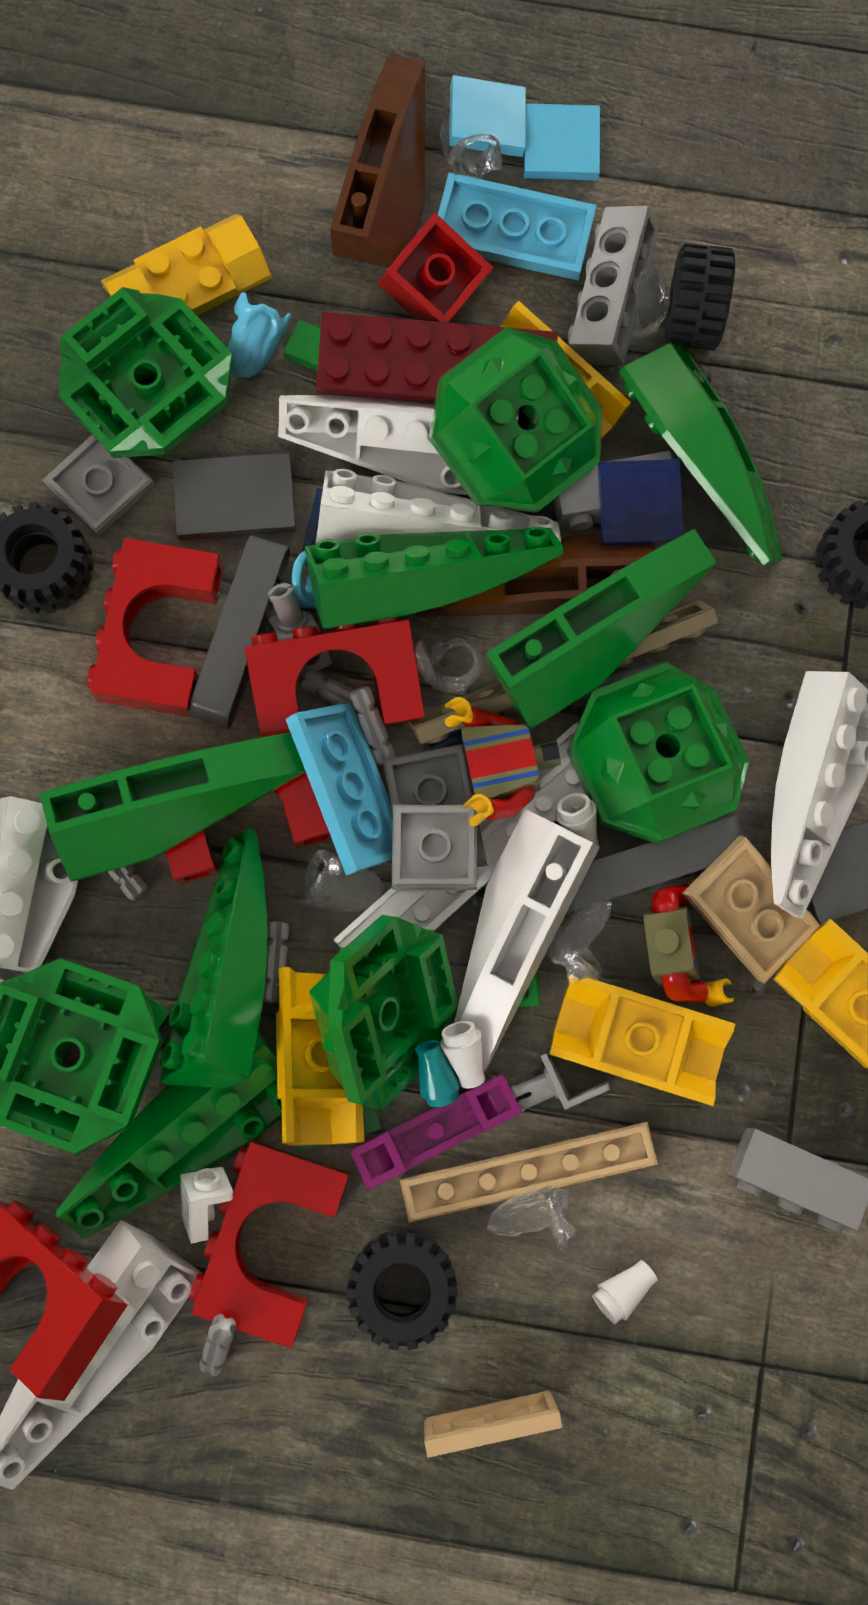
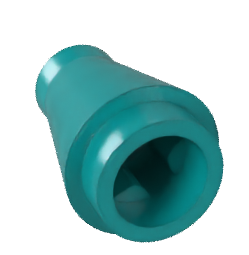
(436, 1076)

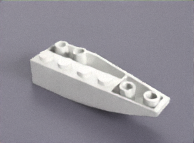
(371, 434)
(382, 506)
(817, 783)
(32, 887)
(519, 920)
(155, 1287)

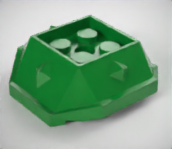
(135, 340)
(479, 432)
(629, 778)
(380, 1004)
(117, 1045)

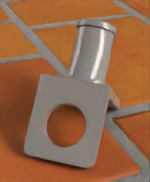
(290, 617)
(550, 1085)

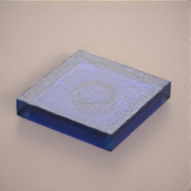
(640, 501)

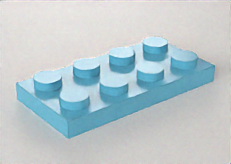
(519, 225)
(345, 784)

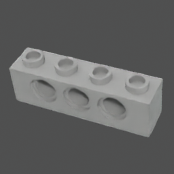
(608, 298)

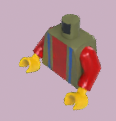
(499, 761)
(674, 950)

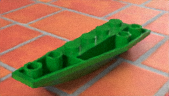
(706, 440)
(418, 571)
(595, 631)
(161, 803)
(225, 979)
(174, 1136)

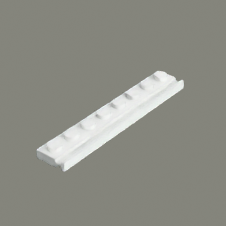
(433, 907)

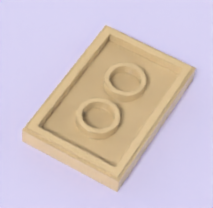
(740, 907)
(491, 1423)

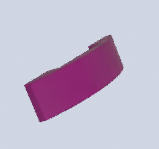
(435, 1131)

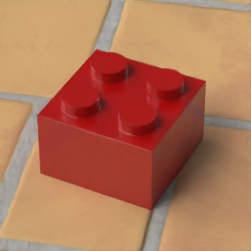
(435, 273)

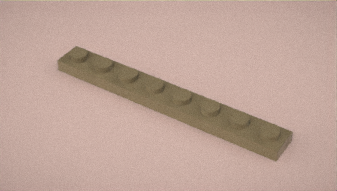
(682, 622)

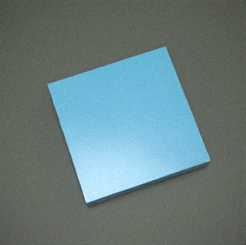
(488, 109)
(562, 142)

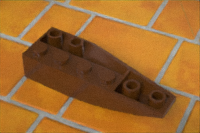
(386, 171)
(552, 583)

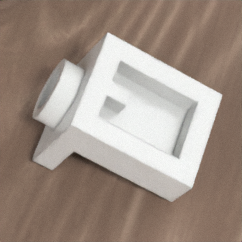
(198, 1195)

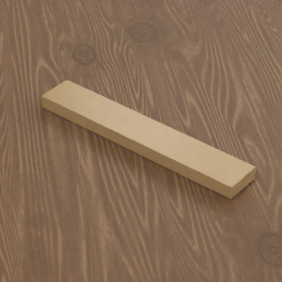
(528, 1170)

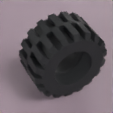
(700, 296)
(838, 559)
(62, 578)
(402, 1328)

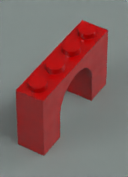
(143, 575)
(382, 644)
(195, 856)
(228, 1285)
(77, 1310)

